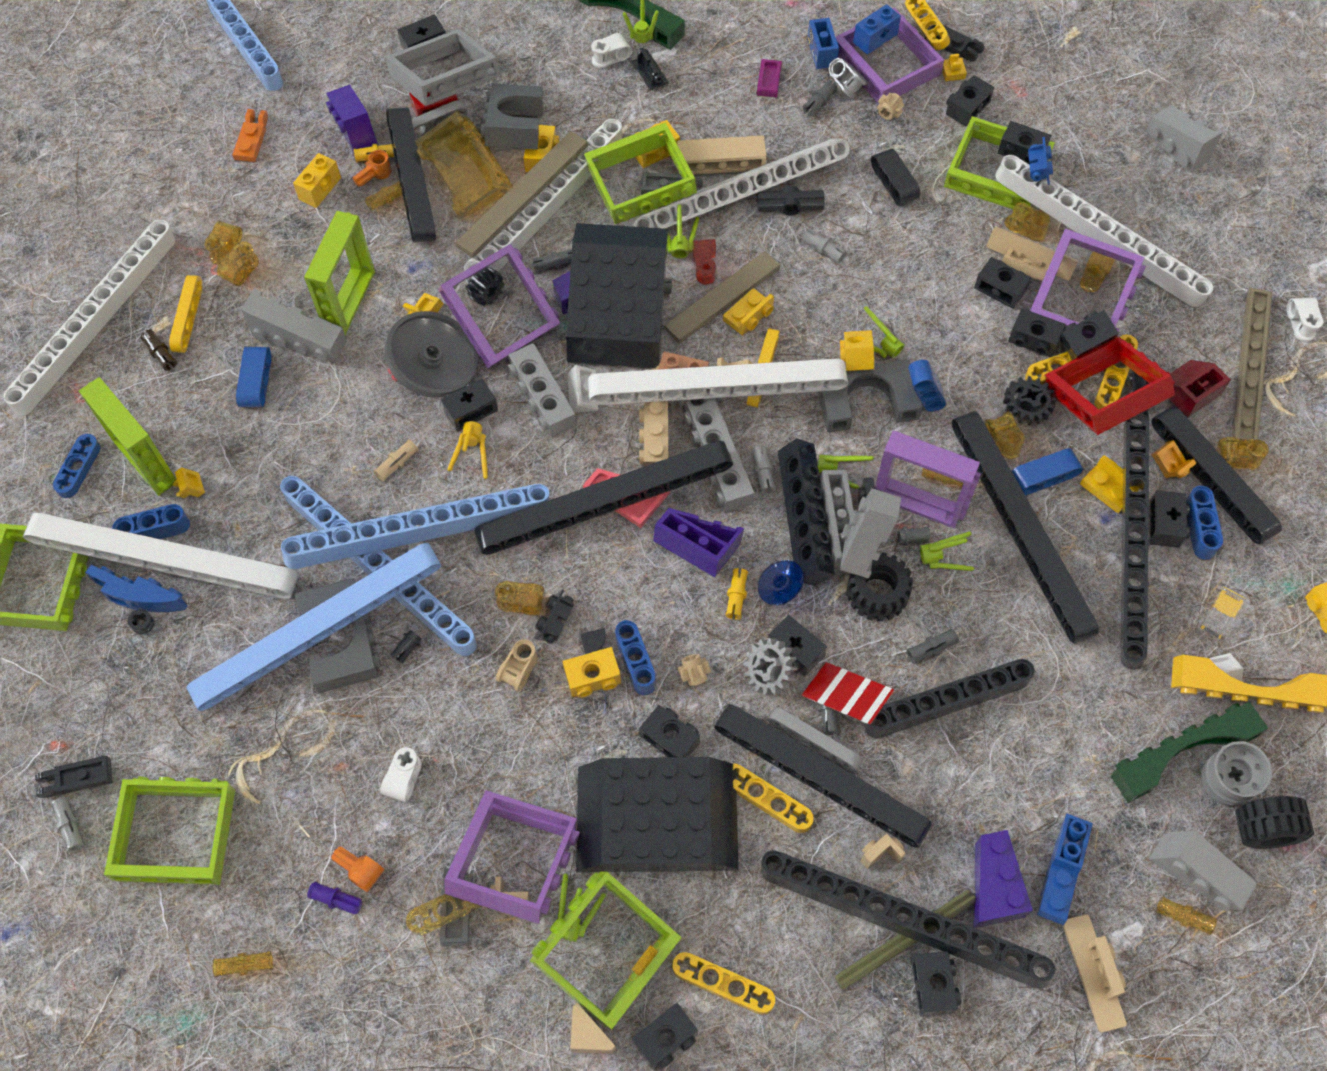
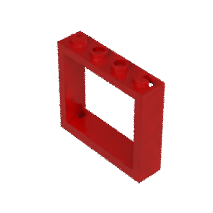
(1100, 420)

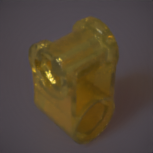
(1029, 222)
(222, 240)
(238, 266)
(1095, 271)
(1006, 431)
(1239, 452)
(522, 597)

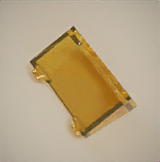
(464, 164)

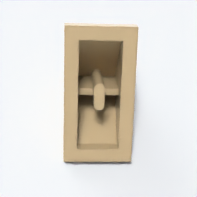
(587, 1036)

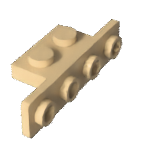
(1028, 256)
(1097, 972)

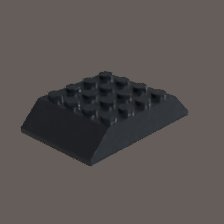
(616, 295)
(657, 815)

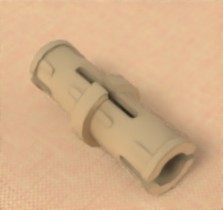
(385, 471)

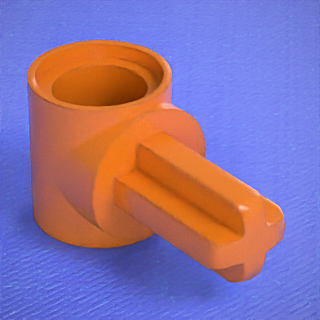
(376, 167)
(361, 870)

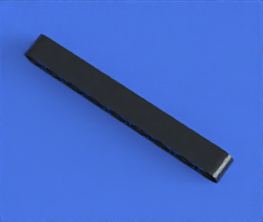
(823, 776)

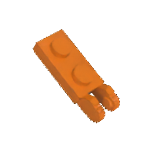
(250, 136)

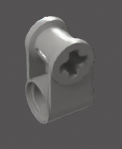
(849, 80)

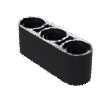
(895, 176)

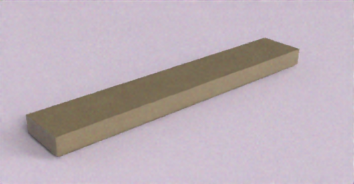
(722, 297)

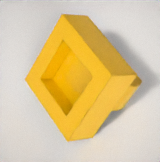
(954, 68)
(188, 482)

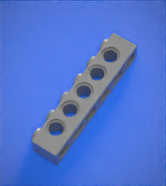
(730, 496)

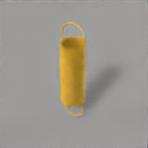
(644, 960)

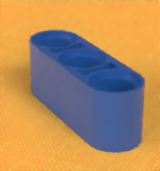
(253, 377)
(927, 385)
(1047, 471)
(161, 518)
(1200, 532)
(634, 646)

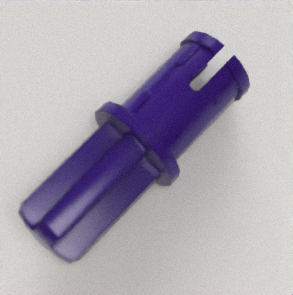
(334, 898)

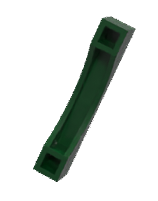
(668, 28)
(1143, 774)

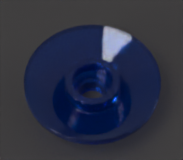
(775, 577)

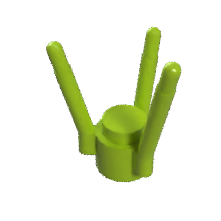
(642, 31)
(680, 246)
(890, 344)
(830, 462)
(933, 552)
(576, 929)

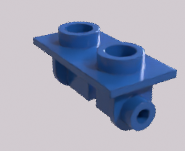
(1039, 165)

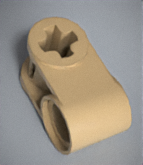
(516, 669)

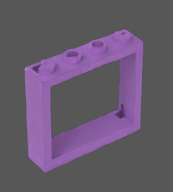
(914, 41)
(1098, 247)
(468, 324)
(933, 459)
(525, 814)

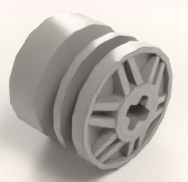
(1246, 763)

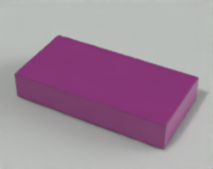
(769, 78)

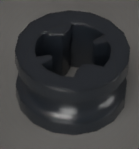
(143, 615)

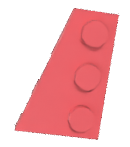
(636, 513)

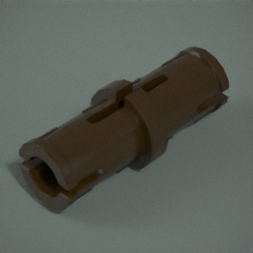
(158, 350)

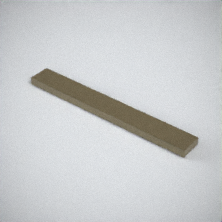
(521, 194)
(1252, 364)

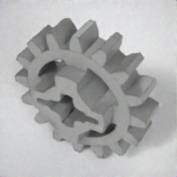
(768, 669)

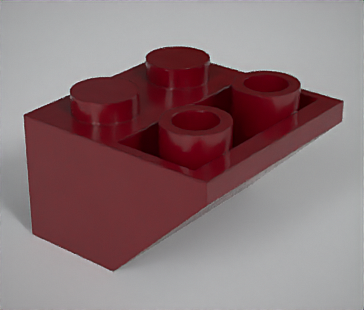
(1197, 385)

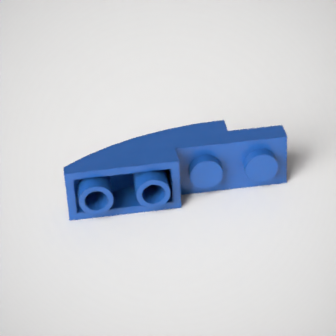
(138, 594)
(1064, 869)

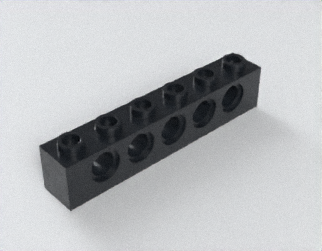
(806, 511)

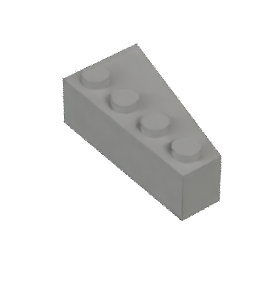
(292, 328)

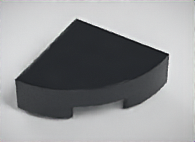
(593, 640)

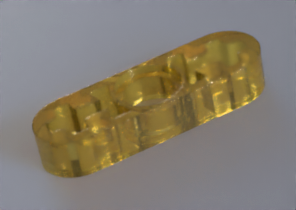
(429, 925)

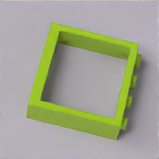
(630, 148)
(976, 185)
(342, 234)
(129, 435)
(70, 591)
(167, 786)
(630, 989)

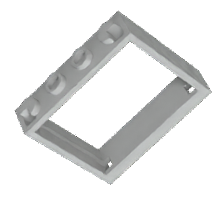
(447, 83)

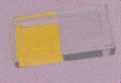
(1223, 613)

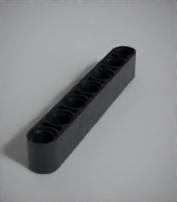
(410, 175)
(1218, 476)
(958, 690)

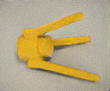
(471, 436)

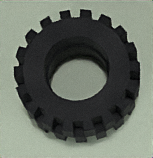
(880, 605)
(1274, 822)

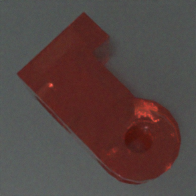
(704, 265)

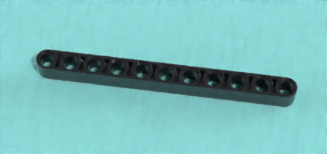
(603, 497)
(1025, 528)
(1133, 546)
(919, 917)

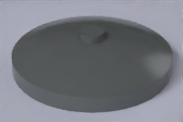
(430, 354)

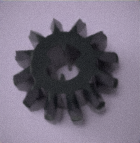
(485, 286)

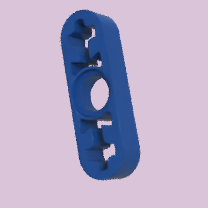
(76, 476)

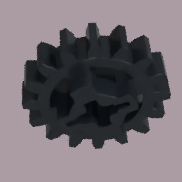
(1029, 400)

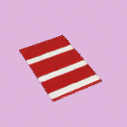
(848, 693)

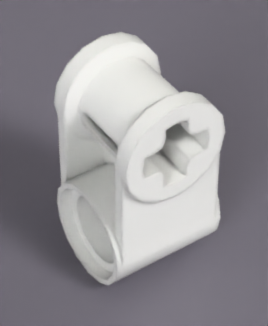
(611, 49)
(1304, 317)
(401, 779)

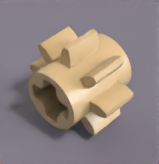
(890, 106)
(694, 669)

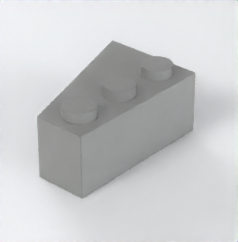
(1184, 138)
(867, 530)
(1204, 869)

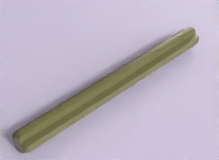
(900, 943)

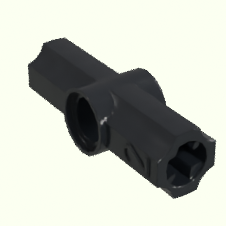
(790, 200)

